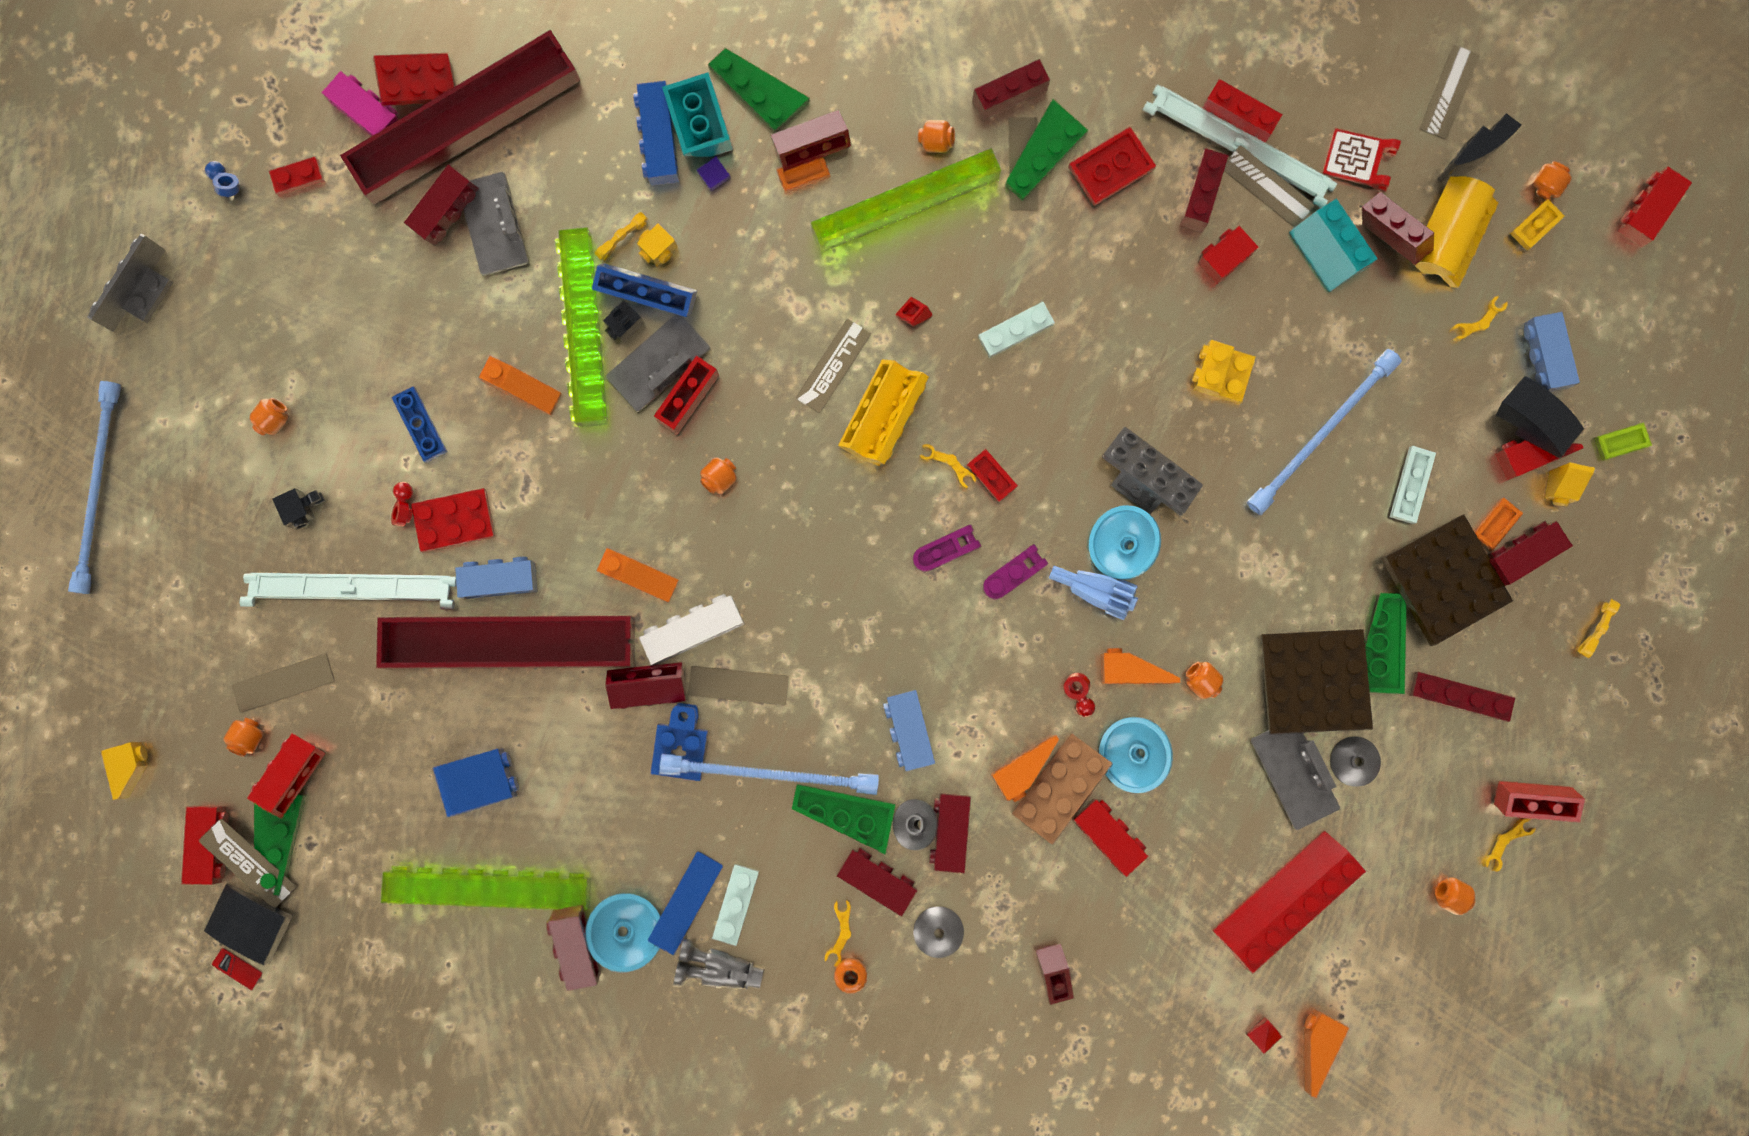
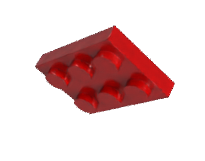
(412, 77)
(1112, 166)
(453, 520)

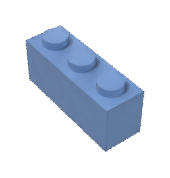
(1551, 352)
(496, 578)
(909, 731)

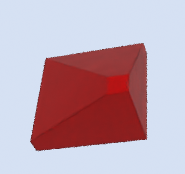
(914, 312)
(1264, 1035)

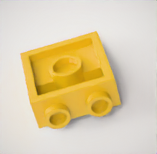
(1223, 372)

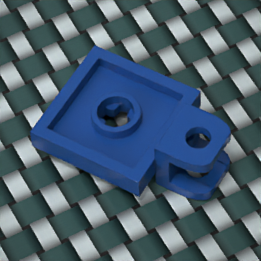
(681, 733)

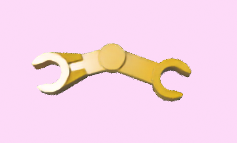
(608, 247)
(1481, 325)
(950, 460)
(1589, 646)
(1503, 840)
(845, 933)

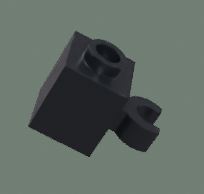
(622, 322)
(295, 507)

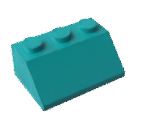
(697, 117)
(1333, 245)

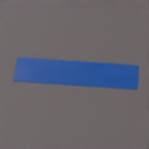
(685, 903)

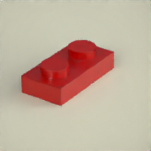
(296, 176)
(992, 475)

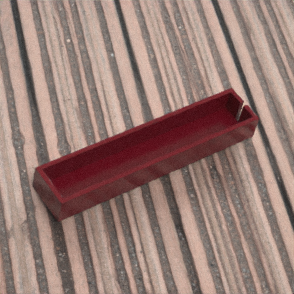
(460, 117)
(505, 642)

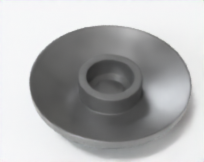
(1343, 762)
(906, 824)
(938, 918)

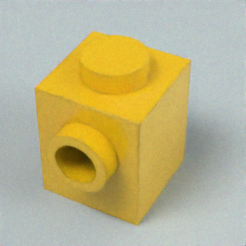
(656, 245)

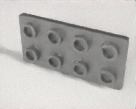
(495, 226)
(133, 287)
(657, 362)
(1148, 475)
(1297, 776)

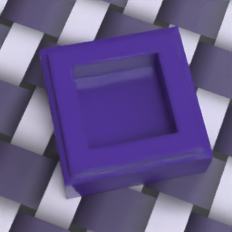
(713, 173)

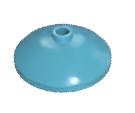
(1111, 539)
(1130, 770)
(627, 951)

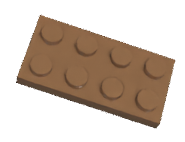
(1062, 789)

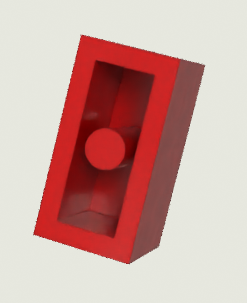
(1228, 254)

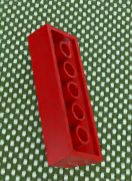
(1288, 901)

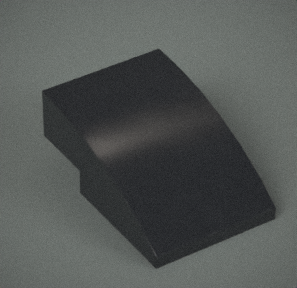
(1480, 147)
(1540, 417)
(247, 924)

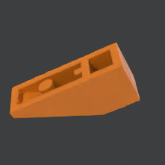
(519, 385)
(637, 575)
(1130, 669)
(1020, 773)
(1321, 1044)

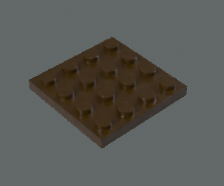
(1447, 580)
(1316, 682)

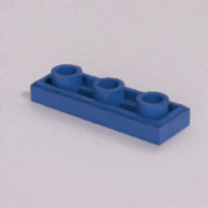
(426, 436)

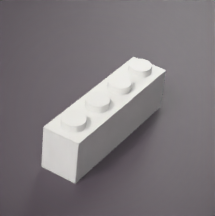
(691, 630)

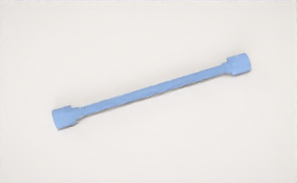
(1383, 366)
(108, 396)
(862, 783)

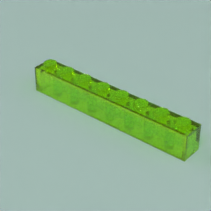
(906, 200)
(582, 327)
(485, 889)

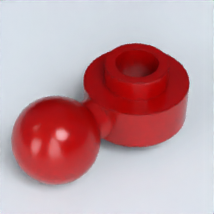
(401, 512)
(1084, 706)

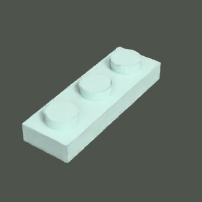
(1016, 329)
(1412, 484)
(735, 905)

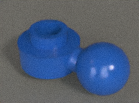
(224, 183)

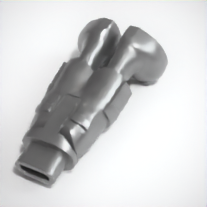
(720, 969)

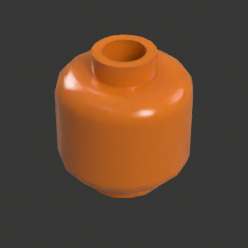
(937, 136)
(1552, 180)
(269, 416)
(718, 475)
(1204, 680)
(243, 737)
(1455, 896)
(854, 984)

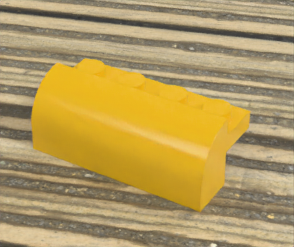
(1458, 227)
(883, 412)

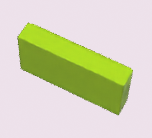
(1623, 441)

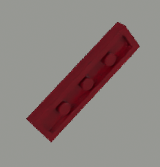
(1462, 696)

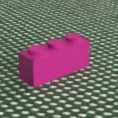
(358, 104)

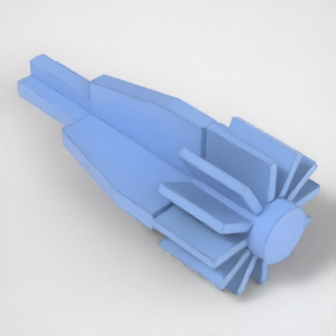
(1099, 590)

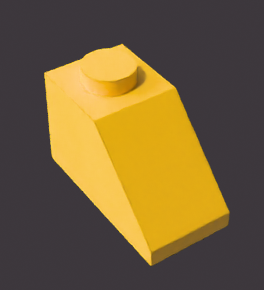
(1567, 483)
(124, 768)

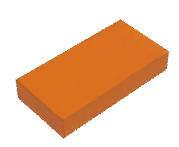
(803, 175)
(1497, 524)

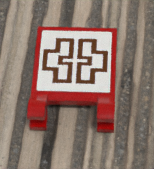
(1358, 157)

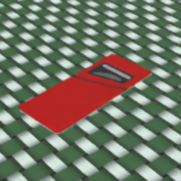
(236, 968)

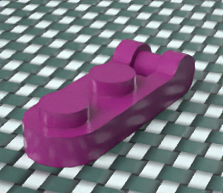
(945, 549)
(1013, 574)

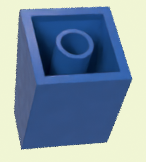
(476, 782)

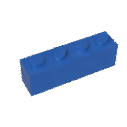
(657, 134)
(644, 289)

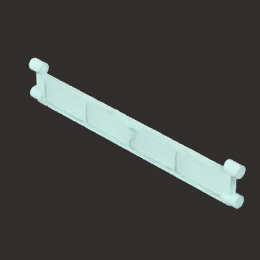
(1232, 137)
(348, 587)

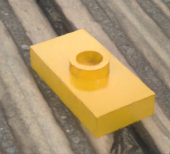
(1537, 224)

